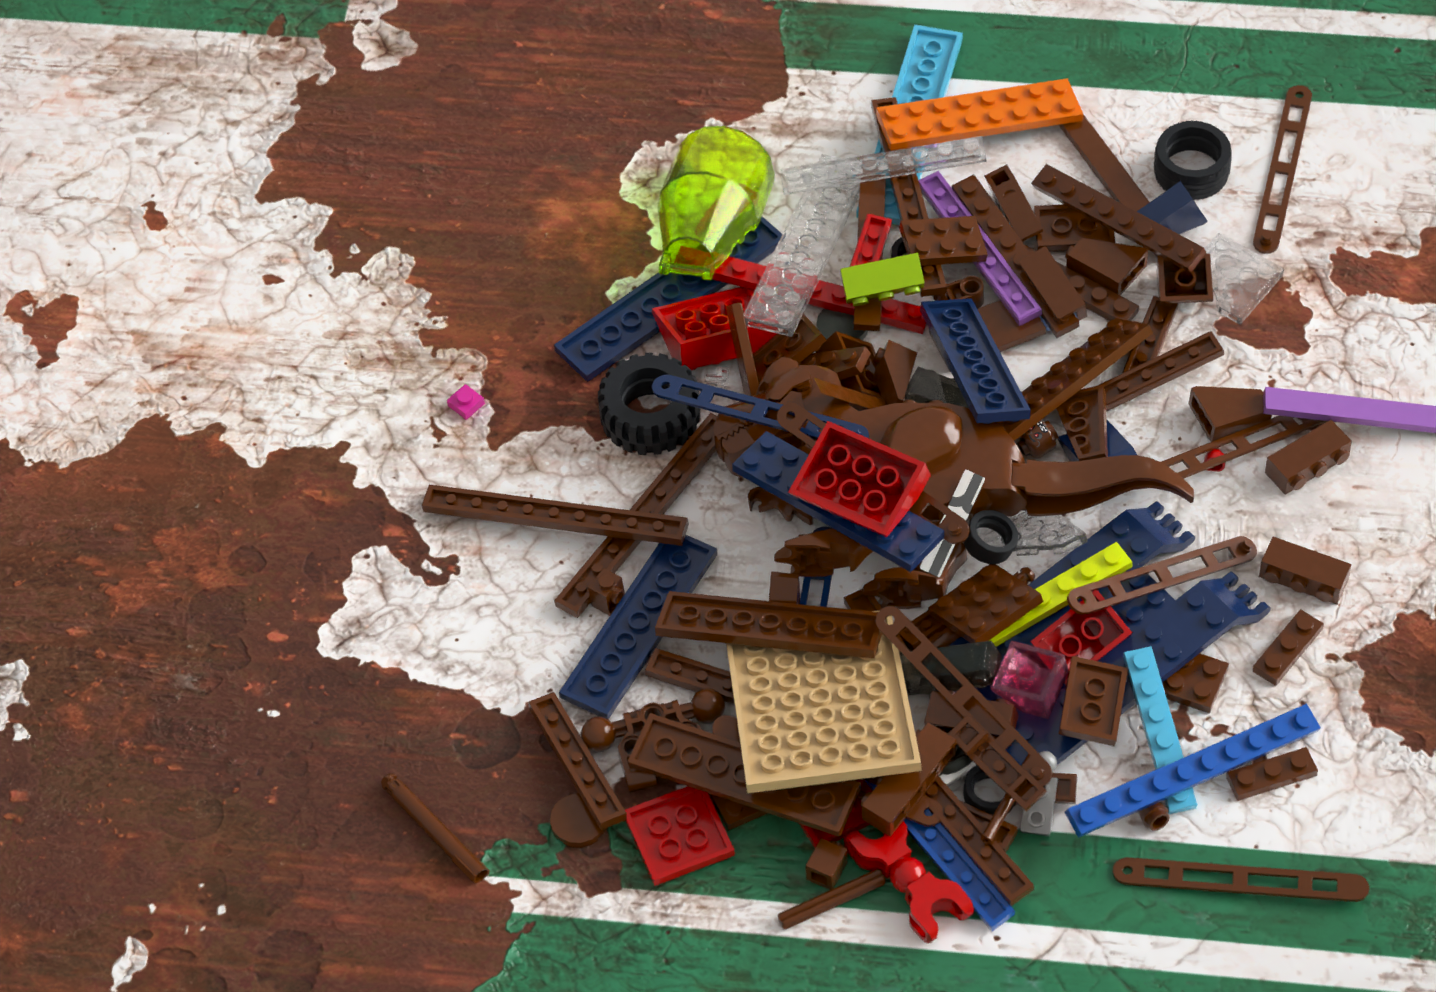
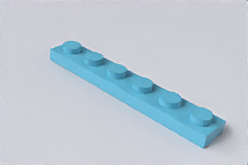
(1156, 719)

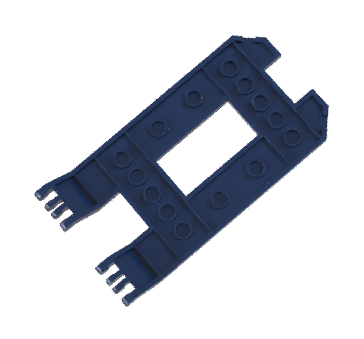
(1170, 626)

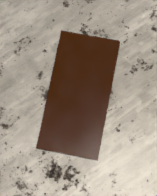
(1004, 328)

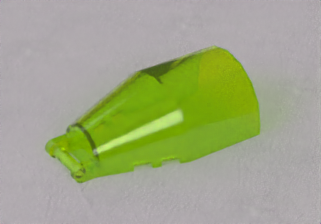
(711, 199)

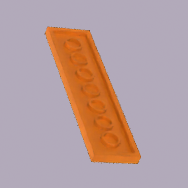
(979, 114)

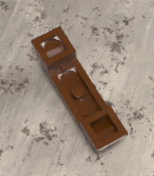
(997, 763)

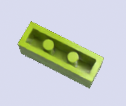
(882, 279)

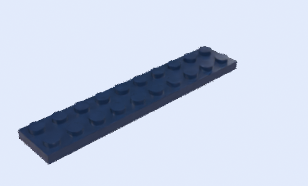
(631, 320)

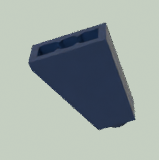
(1175, 210)

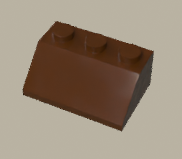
(862, 382)

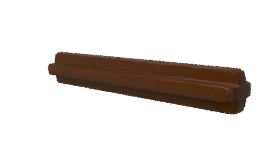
(831, 899)

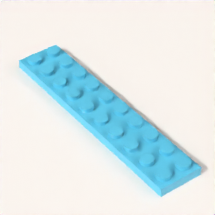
(922, 76)

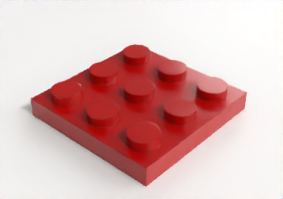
(678, 834)

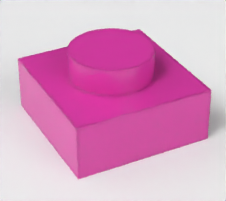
(465, 401)

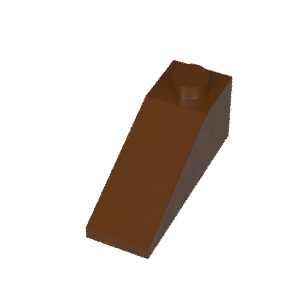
(893, 371)

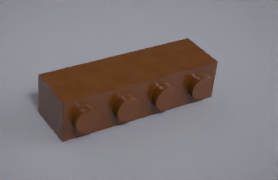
(899, 793)

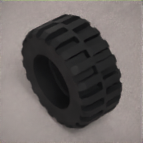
(645, 431)

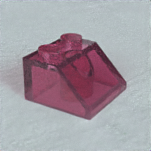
(1031, 678)

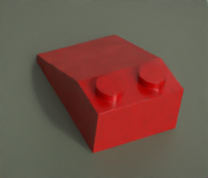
(1084, 635)

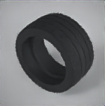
(1193, 137)

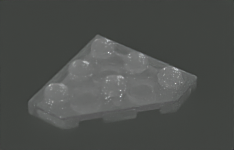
(1239, 277)
(1039, 534)

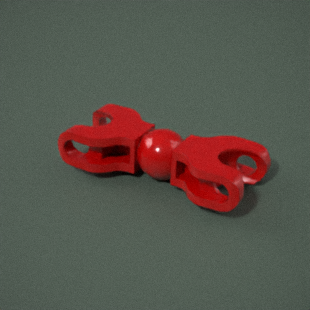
(923, 891)

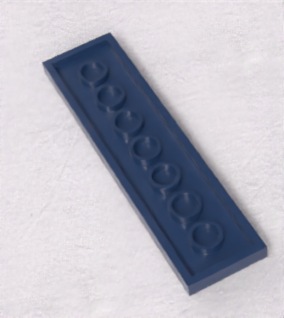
(975, 361)
(775, 466)
(629, 632)

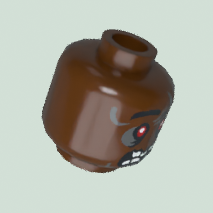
(1038, 440)

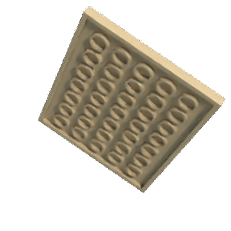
(821, 716)

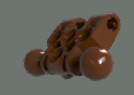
(600, 732)

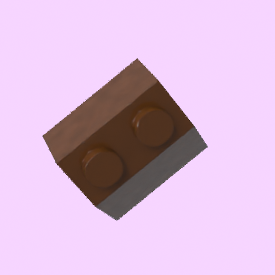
(1181, 286)

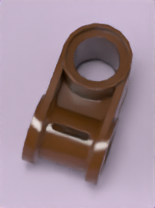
(965, 288)

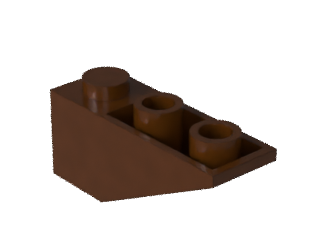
(1013, 202)

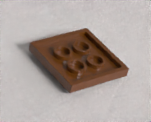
(985, 604)

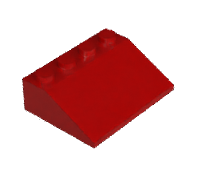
(700, 331)
(860, 479)

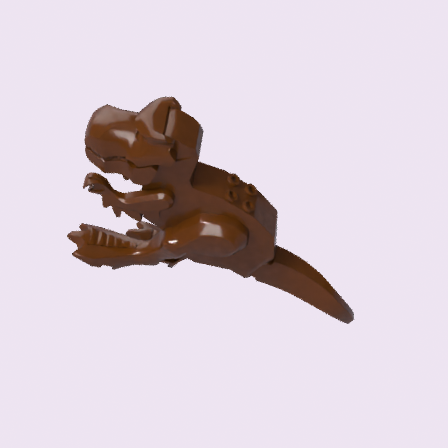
(949, 444)

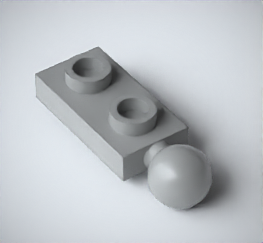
(1039, 816)

